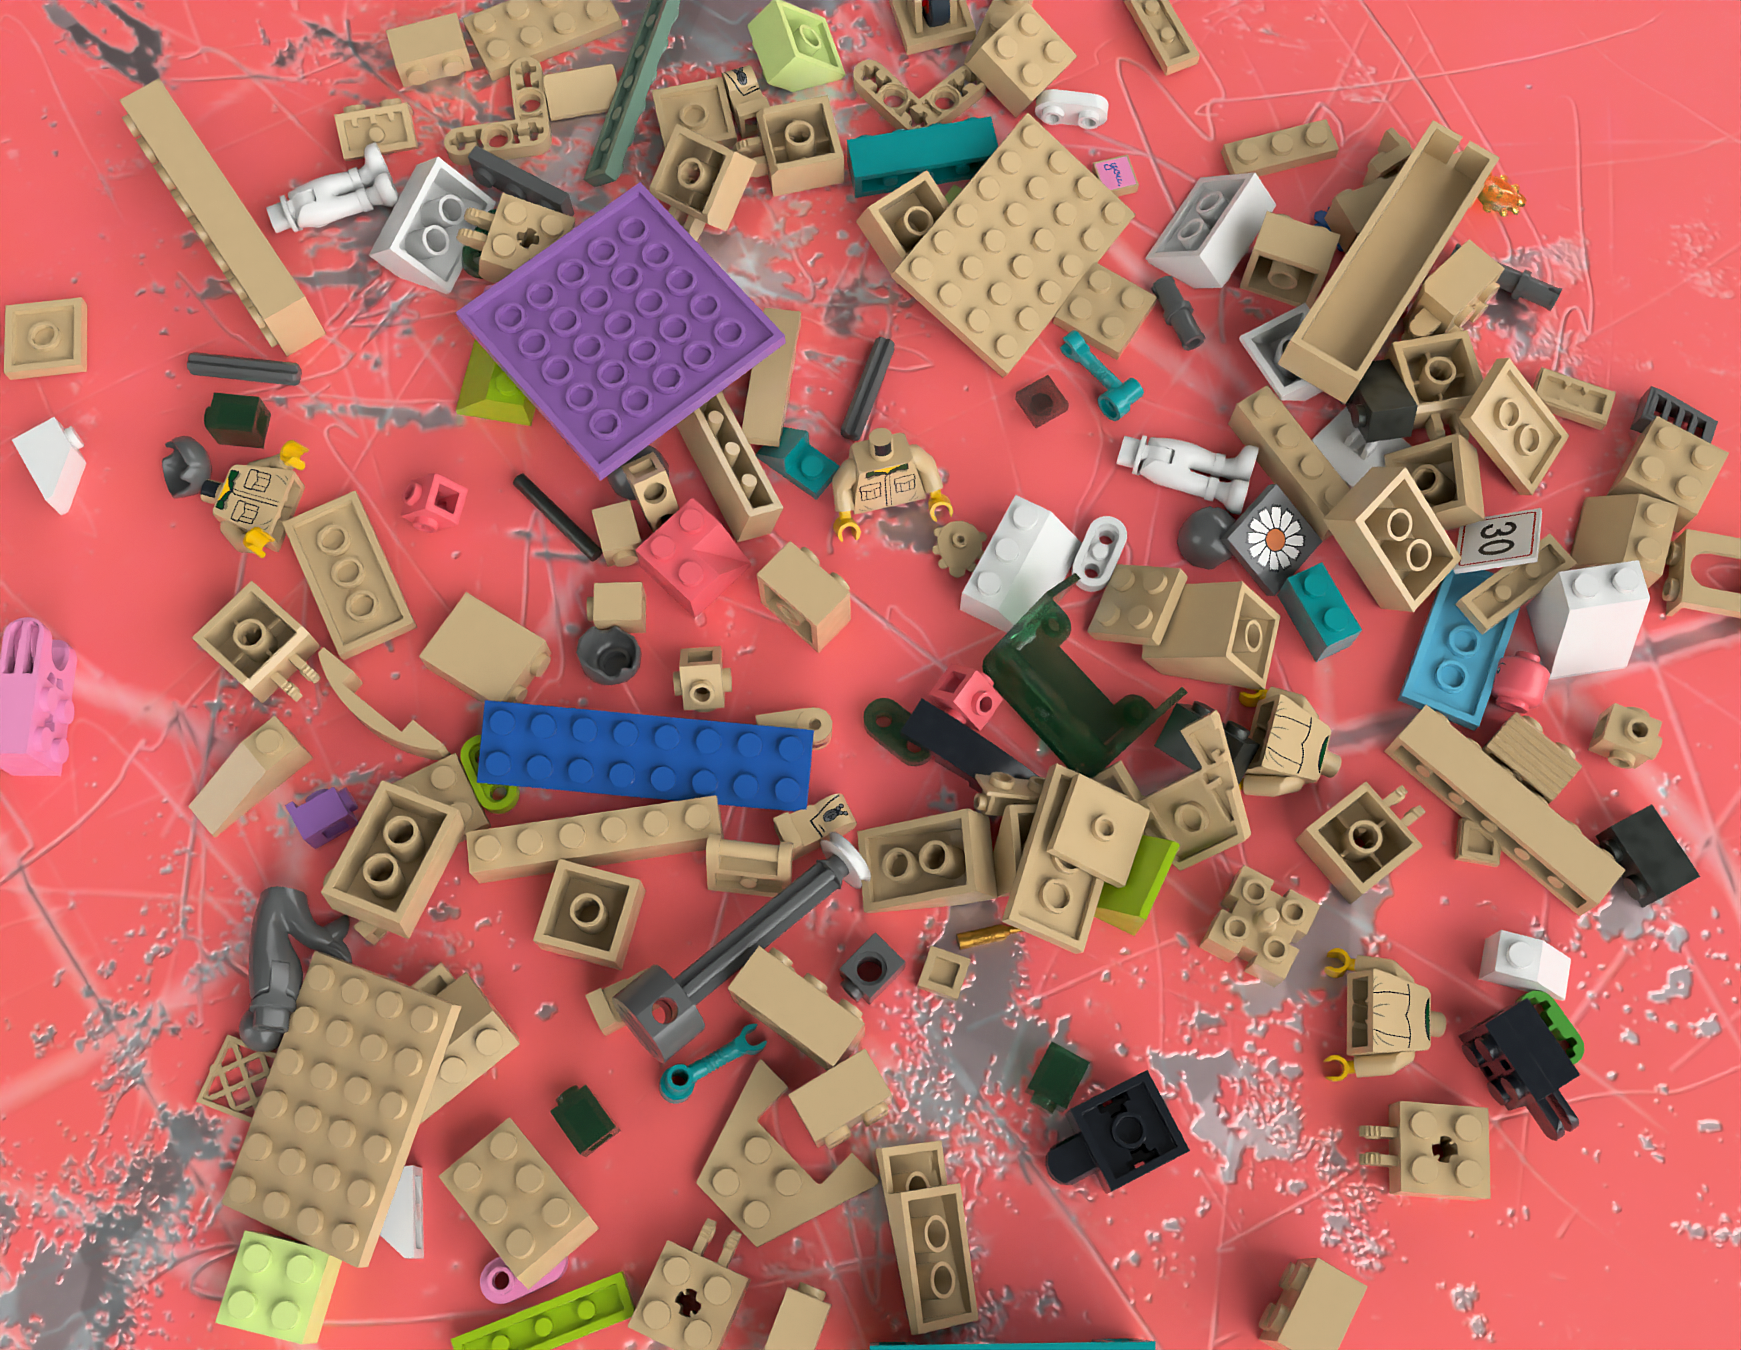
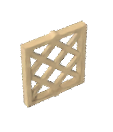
(218, 1070)

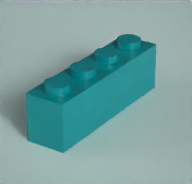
(945, 150)

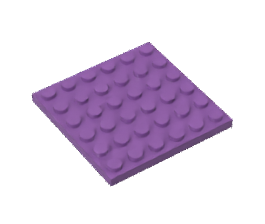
(620, 330)

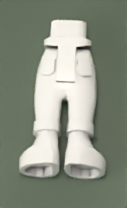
(336, 195)
(1170, 464)

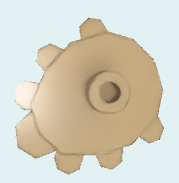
(959, 547)

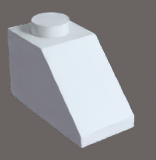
(53, 461)
(1525, 964)
(405, 1215)

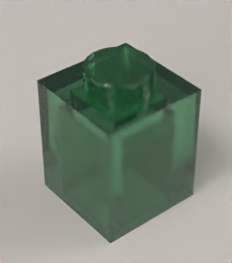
(237, 420)
(1056, 1079)
(584, 1119)

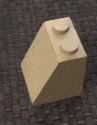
(1218, 636)

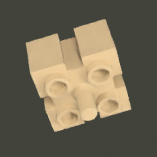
(1260, 926)

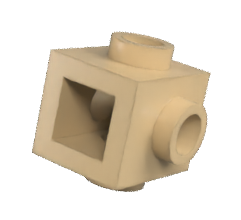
(702, 679)
(1626, 736)

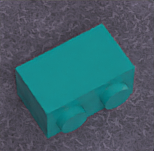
(1319, 612)

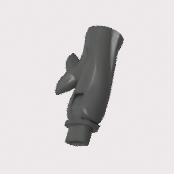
(273, 963)

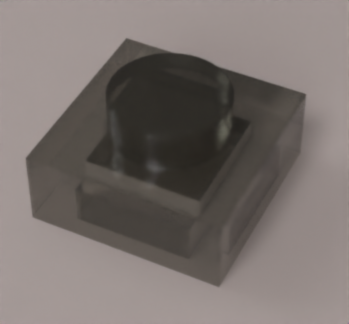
(1042, 401)

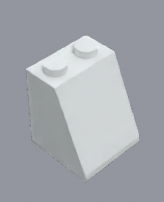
(1589, 618)

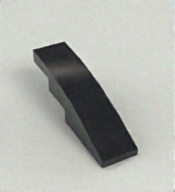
(958, 746)

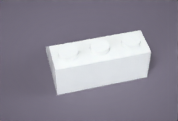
(423, 226)
(1212, 230)
(1019, 565)

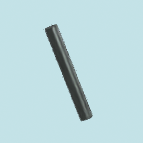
(557, 517)

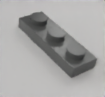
(511, 180)

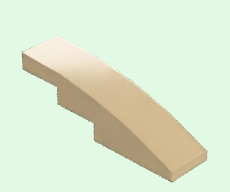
(770, 384)

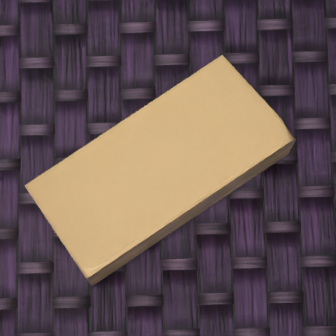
(580, 91)

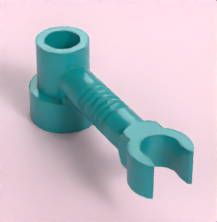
(1119, 395)
(736, 1048)

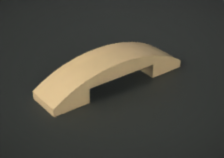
(412, 739)

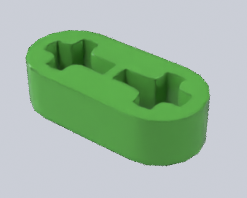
(1557, 1023)

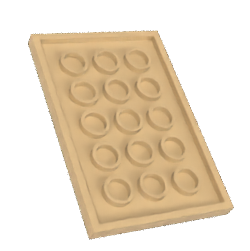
(1013, 245)
(341, 1108)

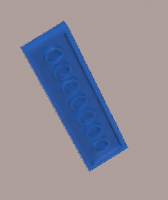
(645, 756)

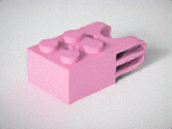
(35, 699)

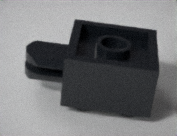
(1524, 1065)
(1117, 1136)

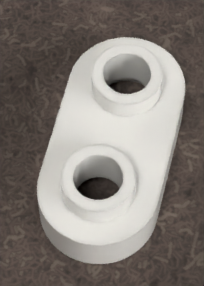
(1071, 108)
(1098, 555)

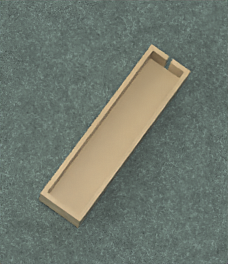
(220, 219)
(1387, 263)

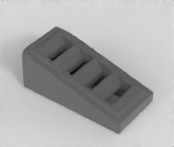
(1668, 405)

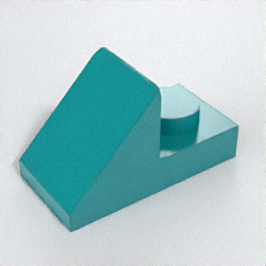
(799, 462)

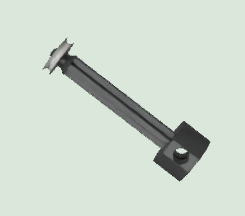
(701, 978)

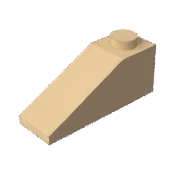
(249, 775)

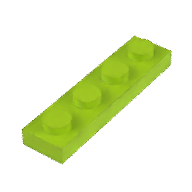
(556, 1320)

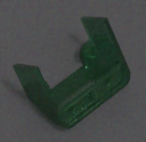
(1059, 697)

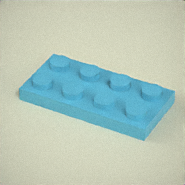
(1453, 661)

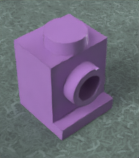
(324, 815)

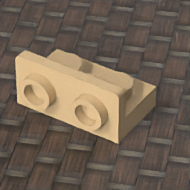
(386, 125)

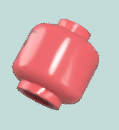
(1520, 682)

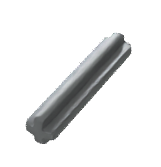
(244, 368)
(867, 389)

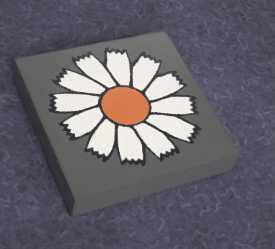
(1271, 539)

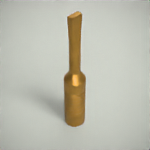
(984, 935)

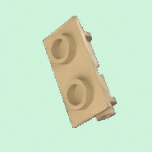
(1005, 790)

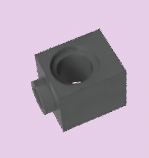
(874, 951)

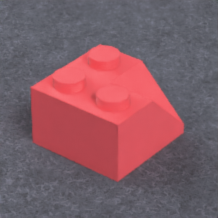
(692, 557)

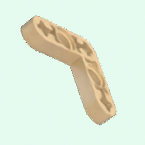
(920, 109)
(523, 125)

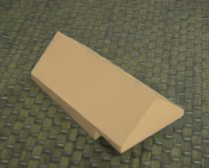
(928, 1236)

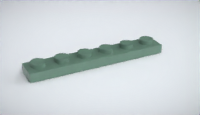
(631, 92)

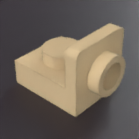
(1391, 157)

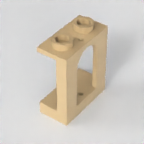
(1683, 590)

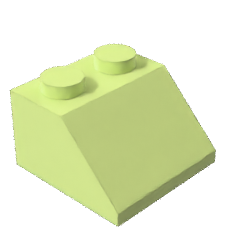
(794, 47)

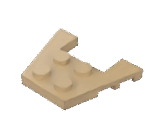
(1199, 809)
(760, 1181)

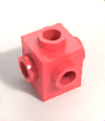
(433, 502)
(966, 695)

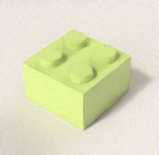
(279, 1288)

